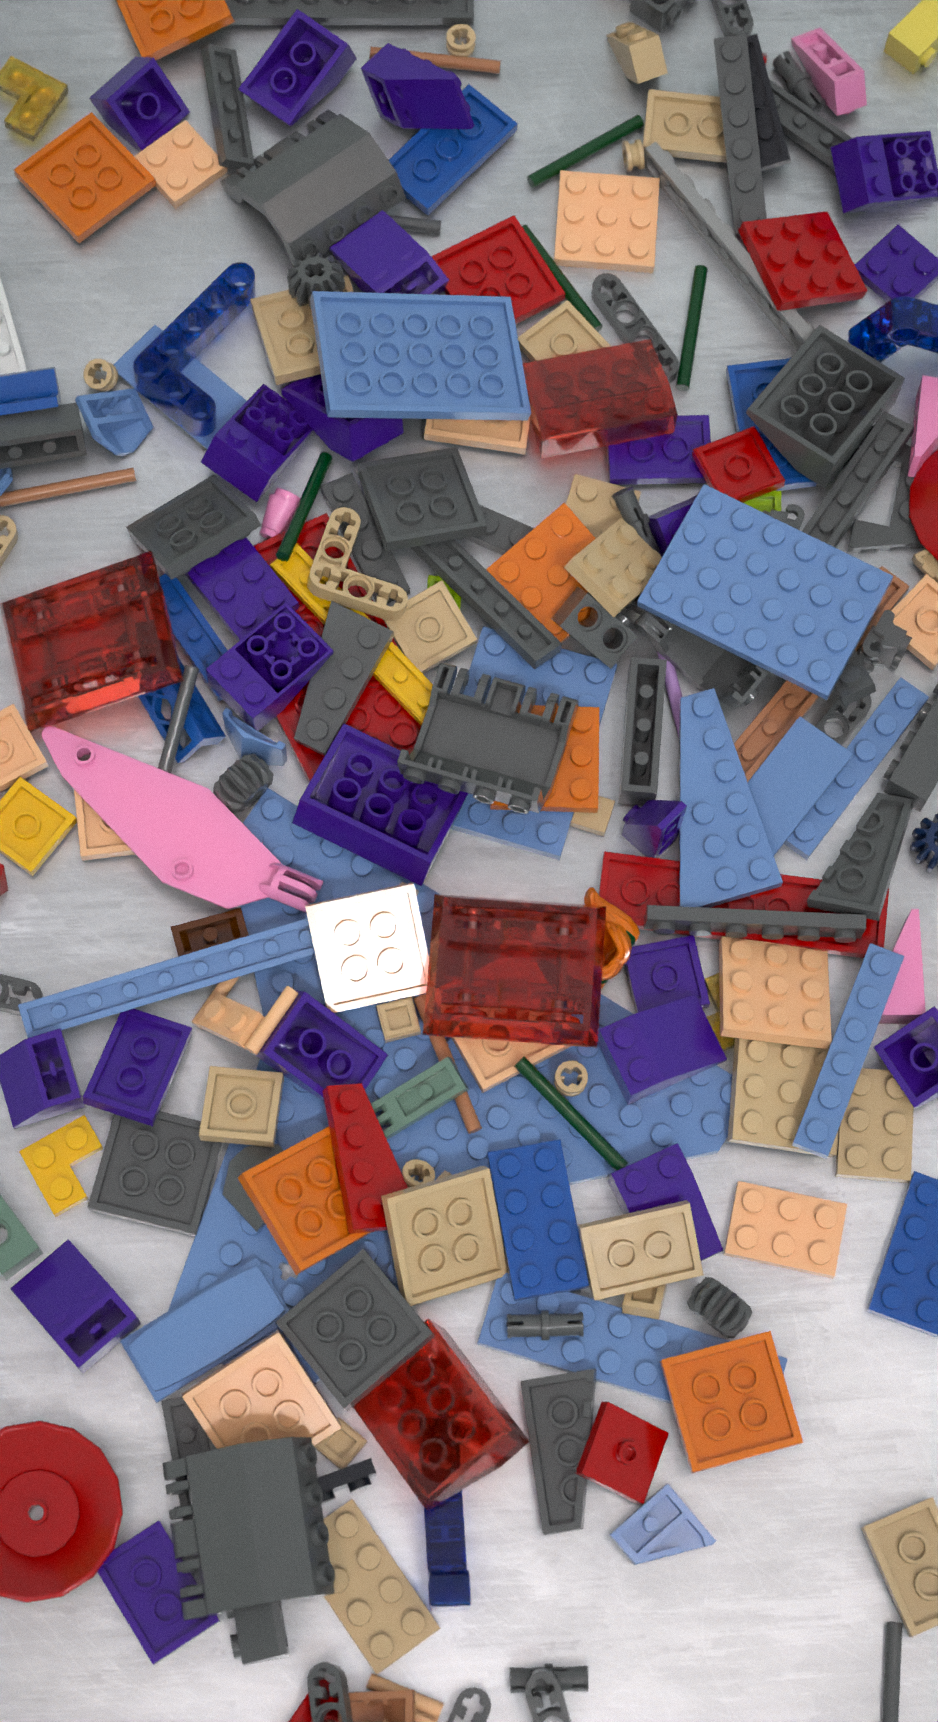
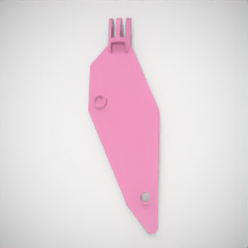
(177, 827)

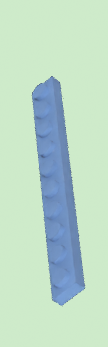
(167, 978)

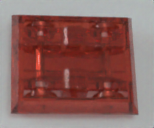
(85, 635)
(516, 965)

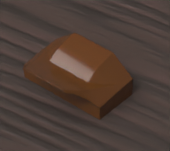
(209, 931)

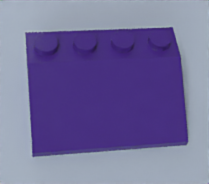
(373, 810)

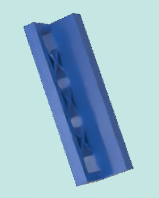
(29, 391)
(199, 722)

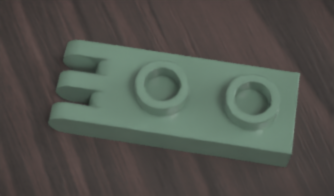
(419, 1096)

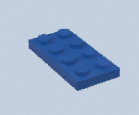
(442, 159)
(745, 385)
(537, 1220)
(909, 1272)

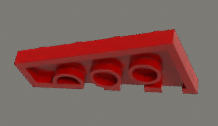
(361, 1157)

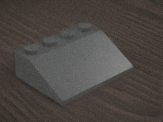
(824, 404)

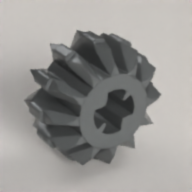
(314, 275)
(243, 783)
(719, 1307)

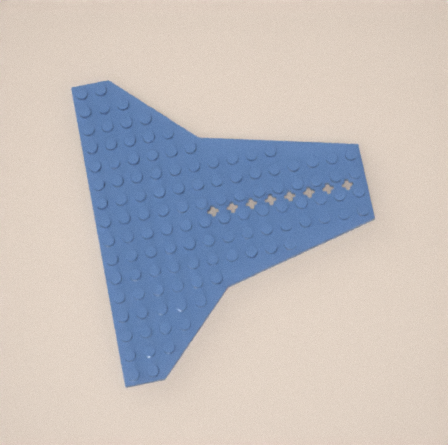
(510, 1114)

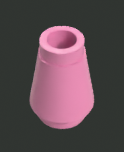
(278, 513)

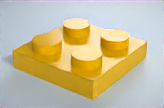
(31, 826)

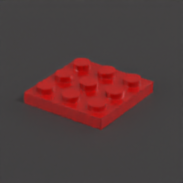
(802, 260)
(504, 265)

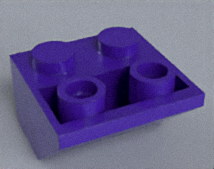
(39, 1079)

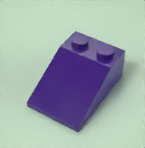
(298, 69)
(345, 436)
(659, 1047)
(320, 1048)
(662, 1181)

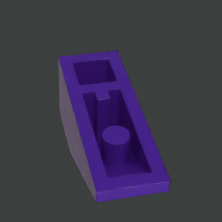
(654, 826)

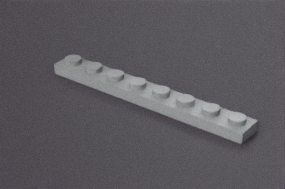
(722, 241)

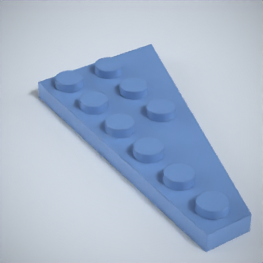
(721, 831)

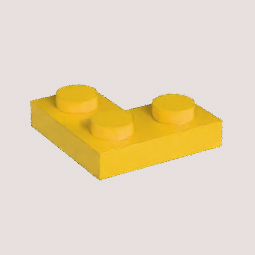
(52, 1160)

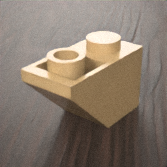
(637, 52)

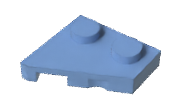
(660, 1529)

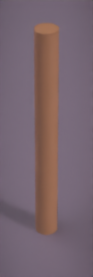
(454, 62)
(67, 487)
(442, 1051)

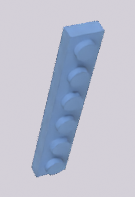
(869, 750)
(848, 1051)

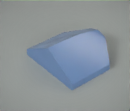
(116, 419)
(250, 741)

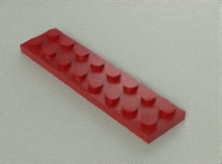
(640, 881)

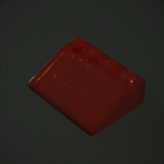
(599, 398)
(440, 1421)

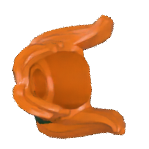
(619, 936)

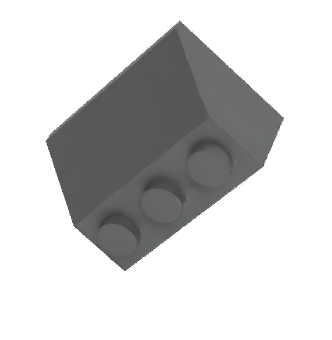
(259, 1633)

